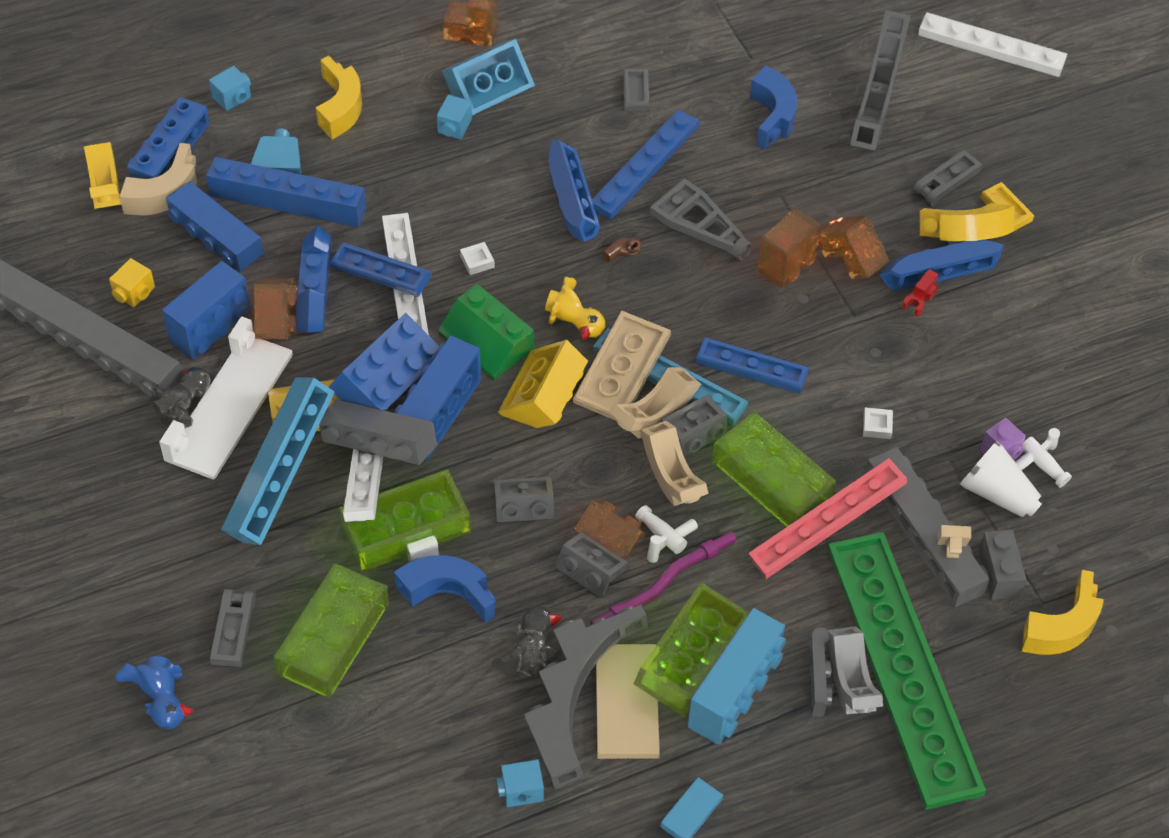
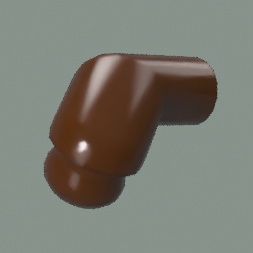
(621, 246)

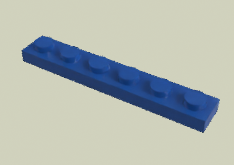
(644, 164)

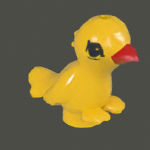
(568, 308)

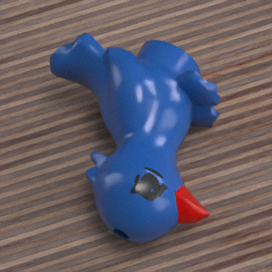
(158, 682)

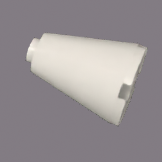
(1002, 482)

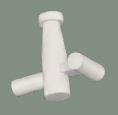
(1038, 454)
(664, 534)

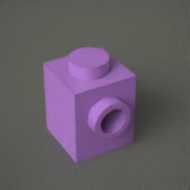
(1007, 435)

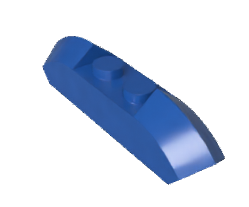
(572, 191)
(946, 261)
(313, 281)

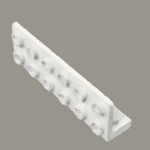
(227, 404)

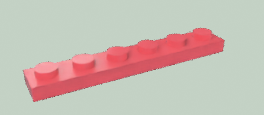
(827, 518)

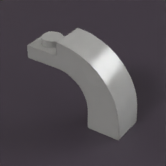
(851, 672)

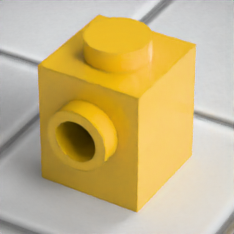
(132, 283)

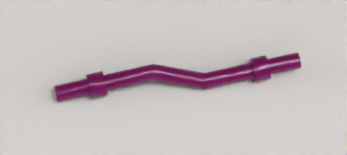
(707, 550)

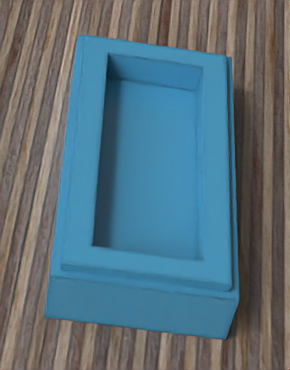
(692, 810)

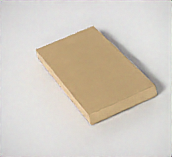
(622, 364)
(625, 712)

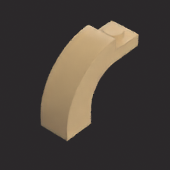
(150, 195)
(667, 397)
(670, 465)

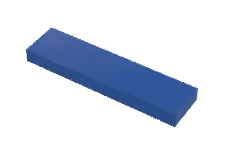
(380, 269)
(752, 365)

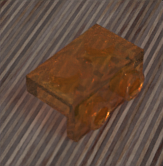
(609, 528)

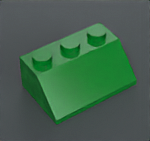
(491, 327)

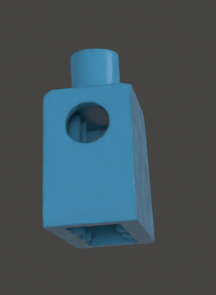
(278, 152)

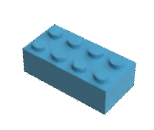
(736, 677)

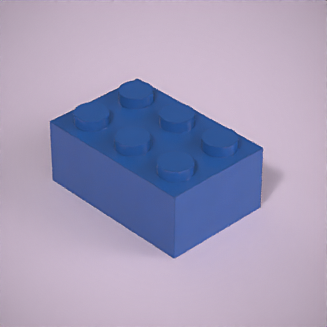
(206, 310)

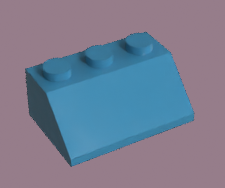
(489, 76)

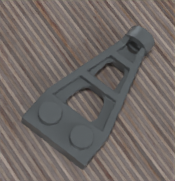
(682, 199)

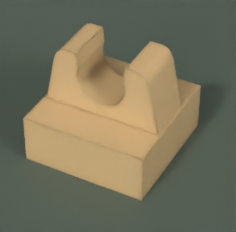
(954, 538)

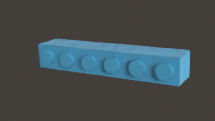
(278, 461)

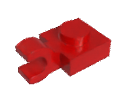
(924, 290)

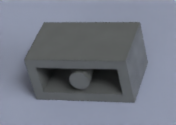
(1003, 563)

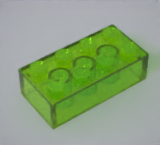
(772, 469)
(405, 516)
(331, 630)
(690, 648)

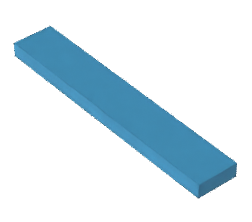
(727, 401)

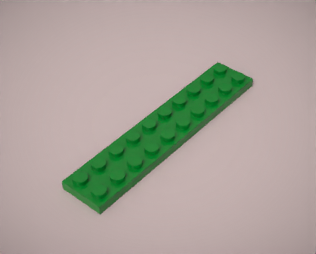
(906, 672)

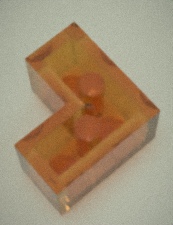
(471, 21)
(856, 244)
(273, 308)

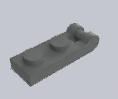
(947, 177)
(232, 628)
(819, 671)

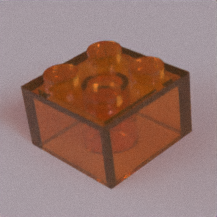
(788, 248)

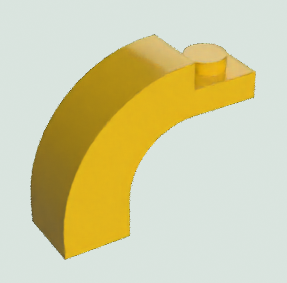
(345, 107)
(102, 175)
(967, 225)
(1063, 632)

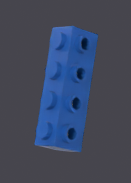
(182, 124)

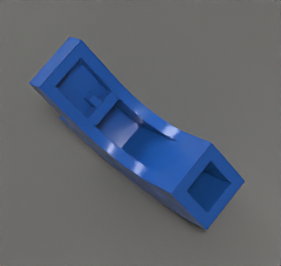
(780, 97)
(446, 575)

